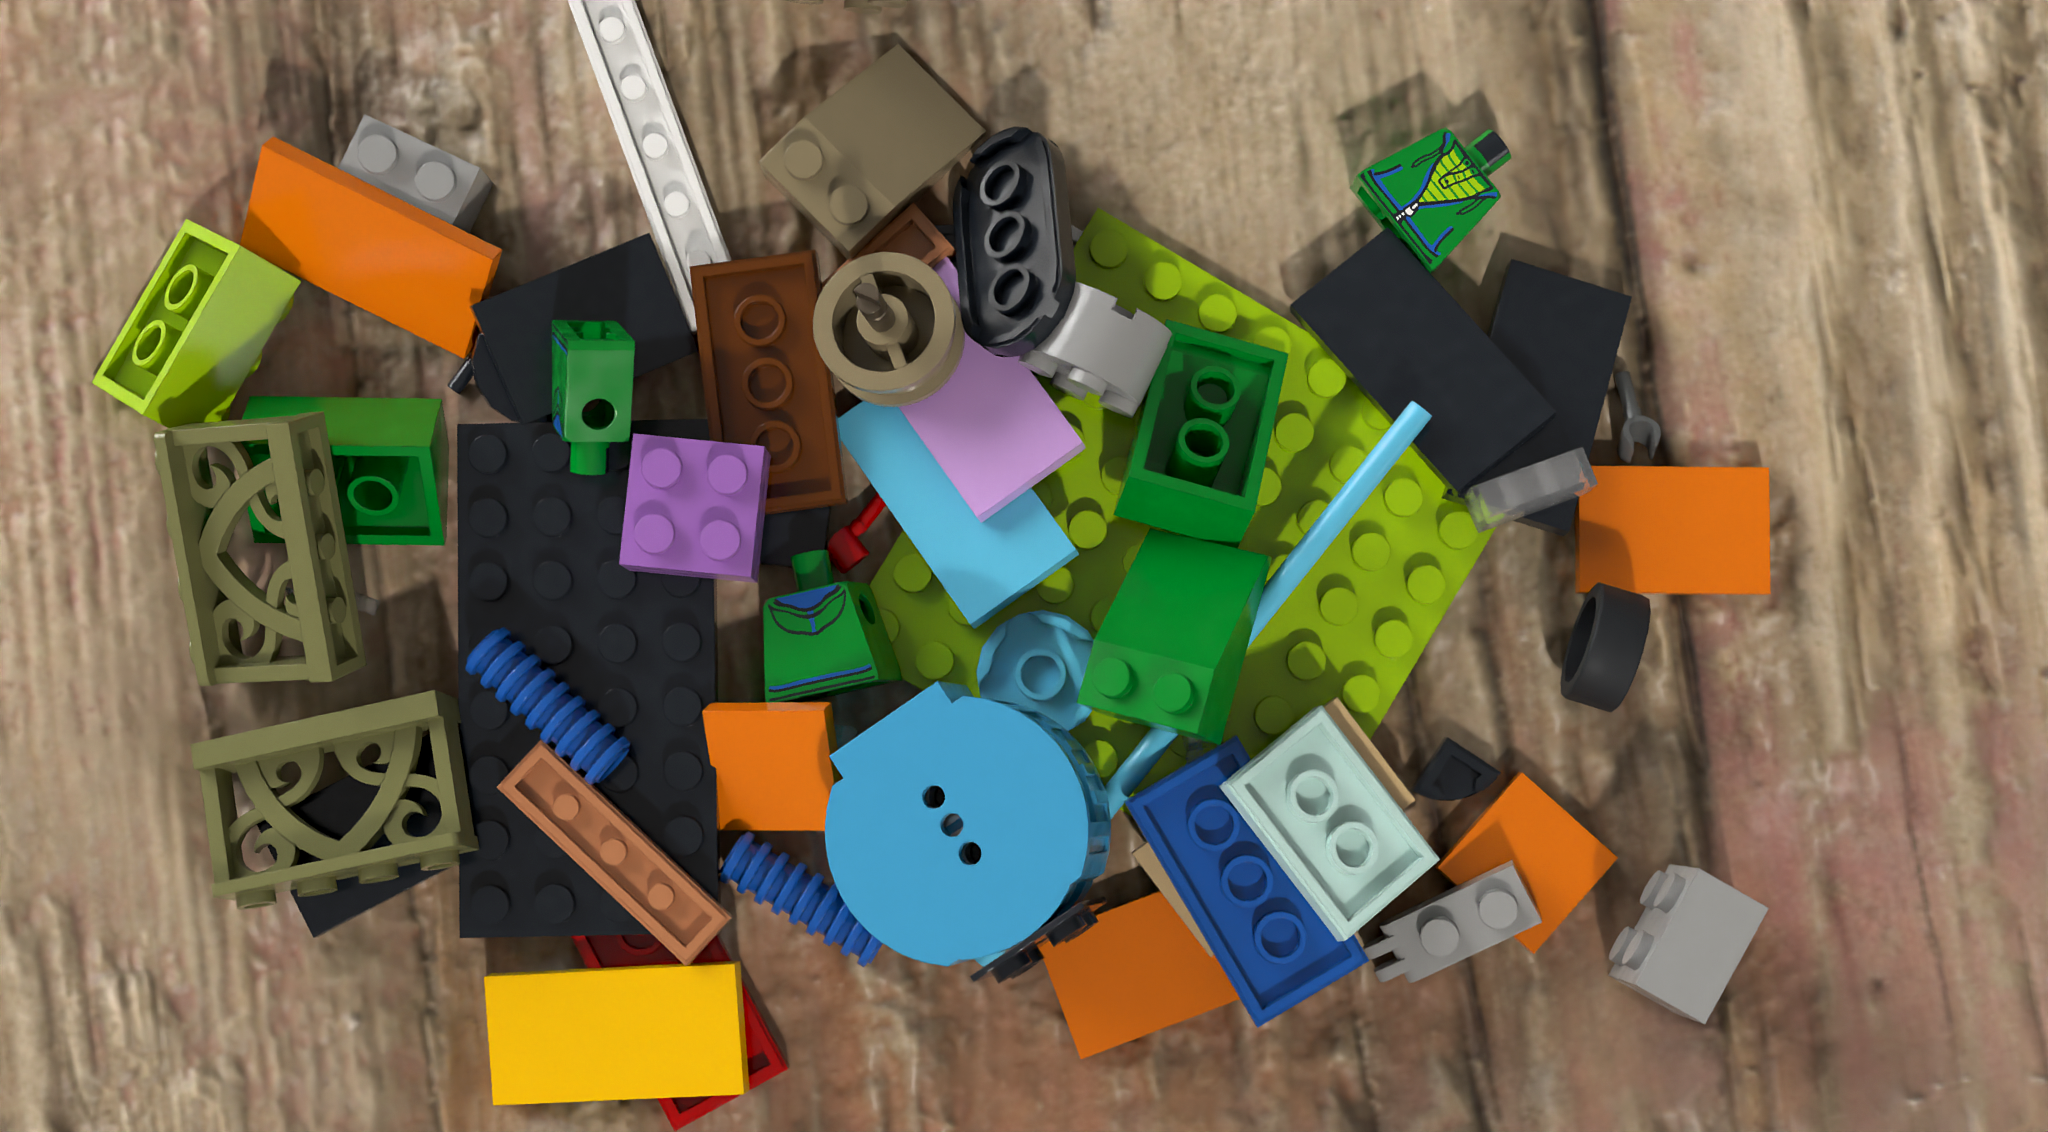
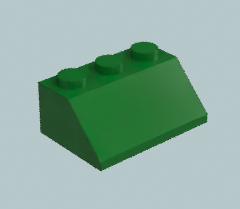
(385, 462)

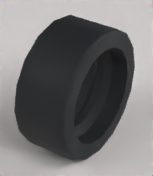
(1605, 647)

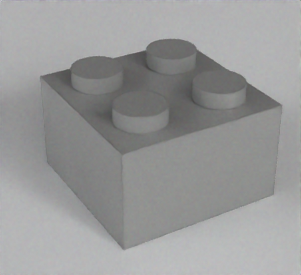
(1686, 940)

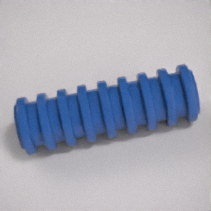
(547, 705)
(797, 894)

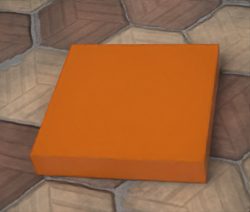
(772, 763)
(1547, 846)

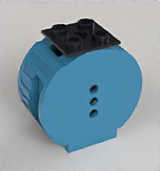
(968, 831)

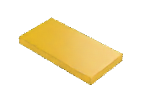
(616, 1033)

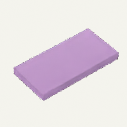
(991, 424)

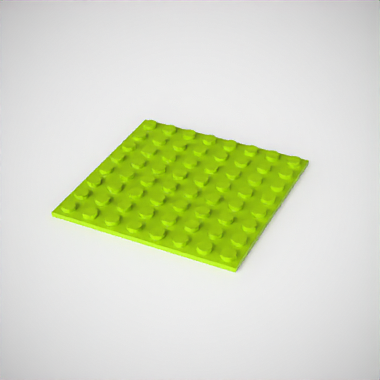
(1344, 628)

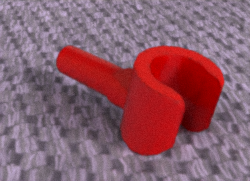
(844, 546)

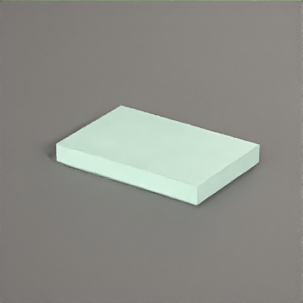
(1329, 823)

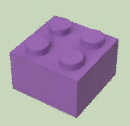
(695, 508)

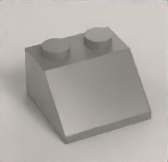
(417, 173)

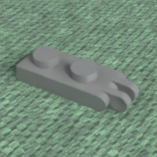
(1455, 925)

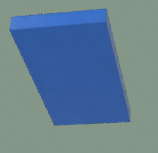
(1236, 890)

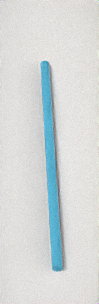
(1282, 584)

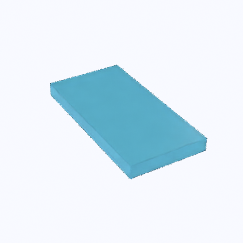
(975, 561)

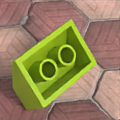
(197, 330)

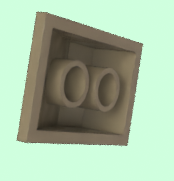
(871, 150)

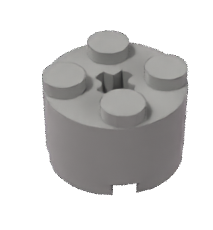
(1101, 351)

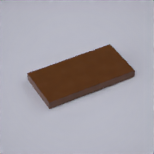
(767, 374)

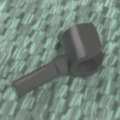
(1636, 426)

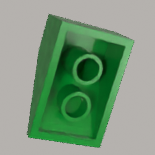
(1203, 436)
(1176, 636)

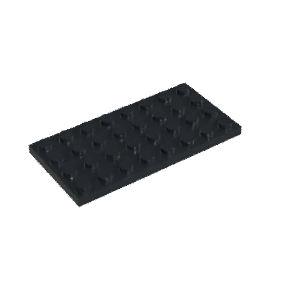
(633, 644)

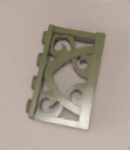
(310, 522)
(259, 759)

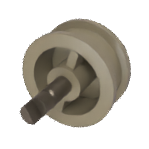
(889, 329)

